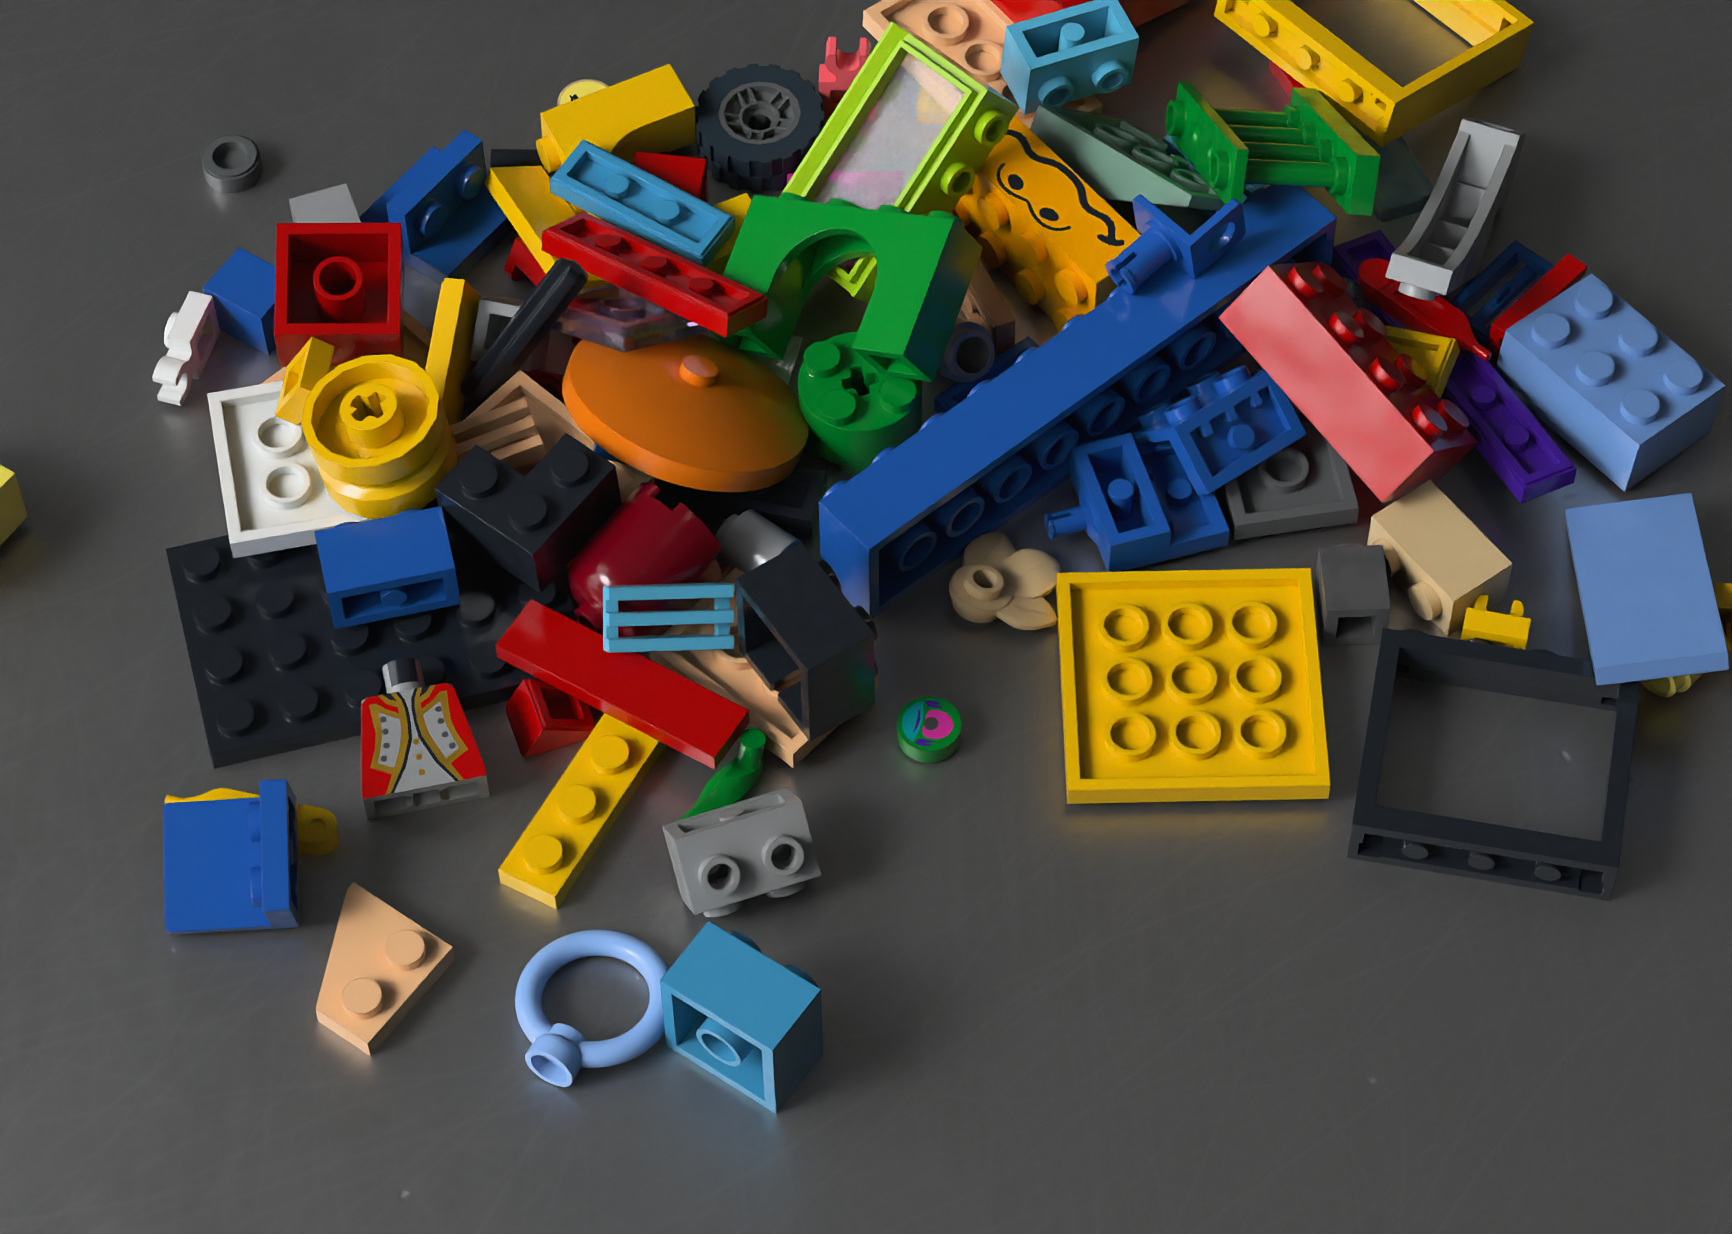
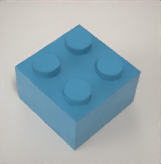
(743, 1015)

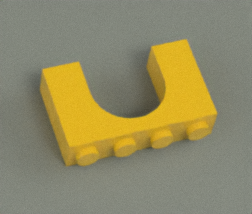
(635, 115)

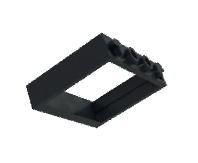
(1482, 848)

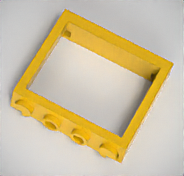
(1358, 87)

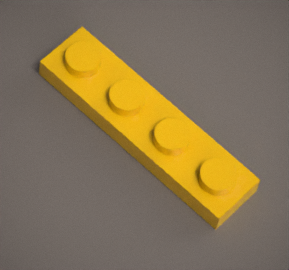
(579, 811)

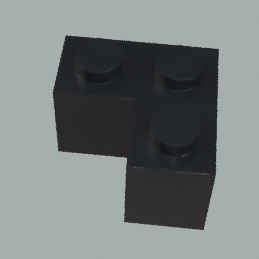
(533, 520)

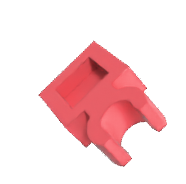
(839, 72)

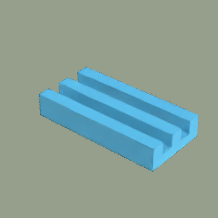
(720, 616)

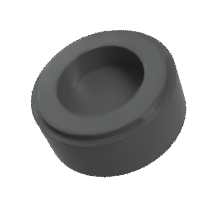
(231, 163)

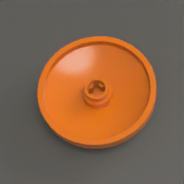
(688, 412)

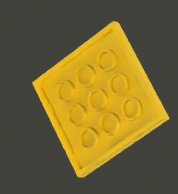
(1191, 686)

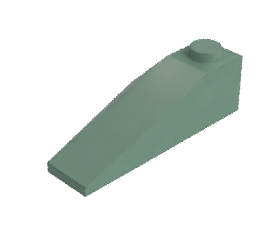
(1121, 159)

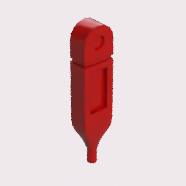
(1418, 315)

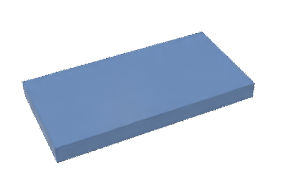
(1646, 590)

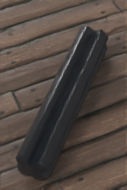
(525, 330)

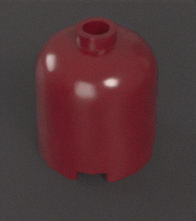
(643, 547)

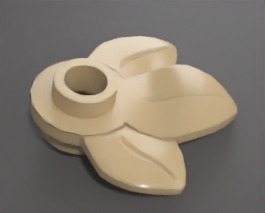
(1005, 583)

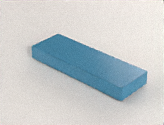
(642, 204)

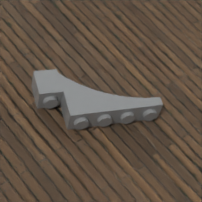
(1460, 213)

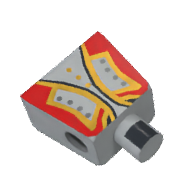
(416, 746)

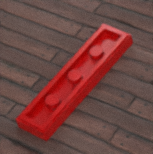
(655, 274)
(623, 684)

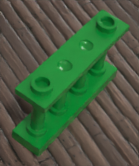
(1289, 147)

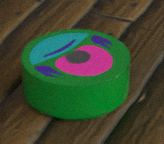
(929, 729)

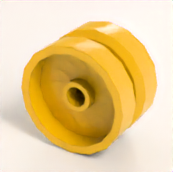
(379, 435)

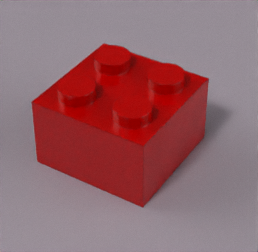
(340, 288)

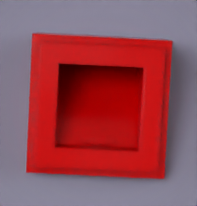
(546, 718)

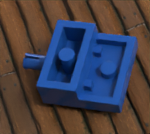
(1137, 504)

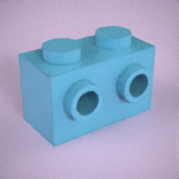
(1069, 54)

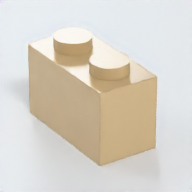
(1439, 556)

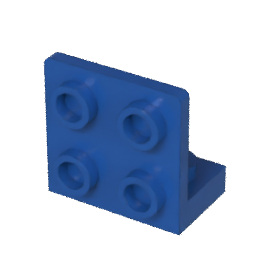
(1222, 425)
(232, 863)

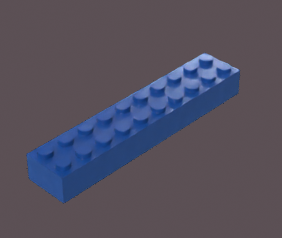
(1016, 432)

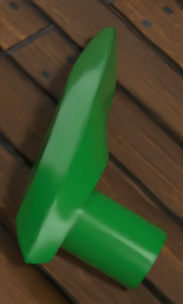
(735, 777)

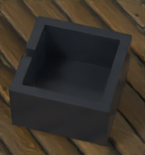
(803, 625)

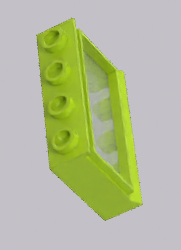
(902, 138)

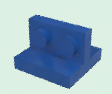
(444, 210)

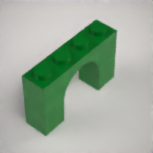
(917, 290)

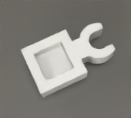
(190, 342)

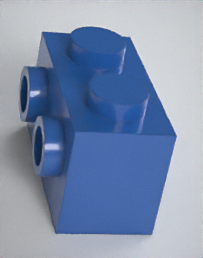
(387, 567)

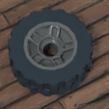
(757, 126)

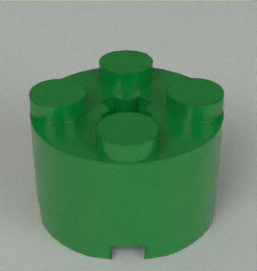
(853, 406)

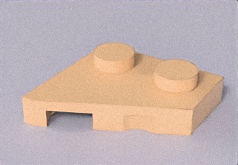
(377, 970)

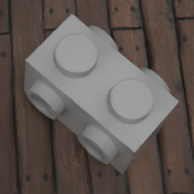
(742, 852)

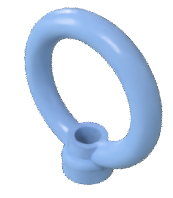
(560, 1049)

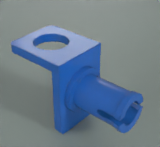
(1166, 241)

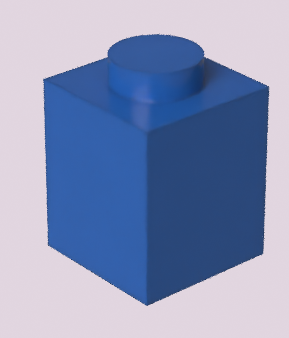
(245, 299)

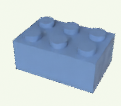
(1609, 381)

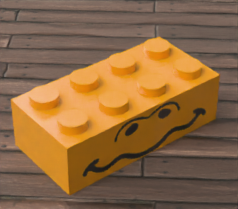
(1043, 226)

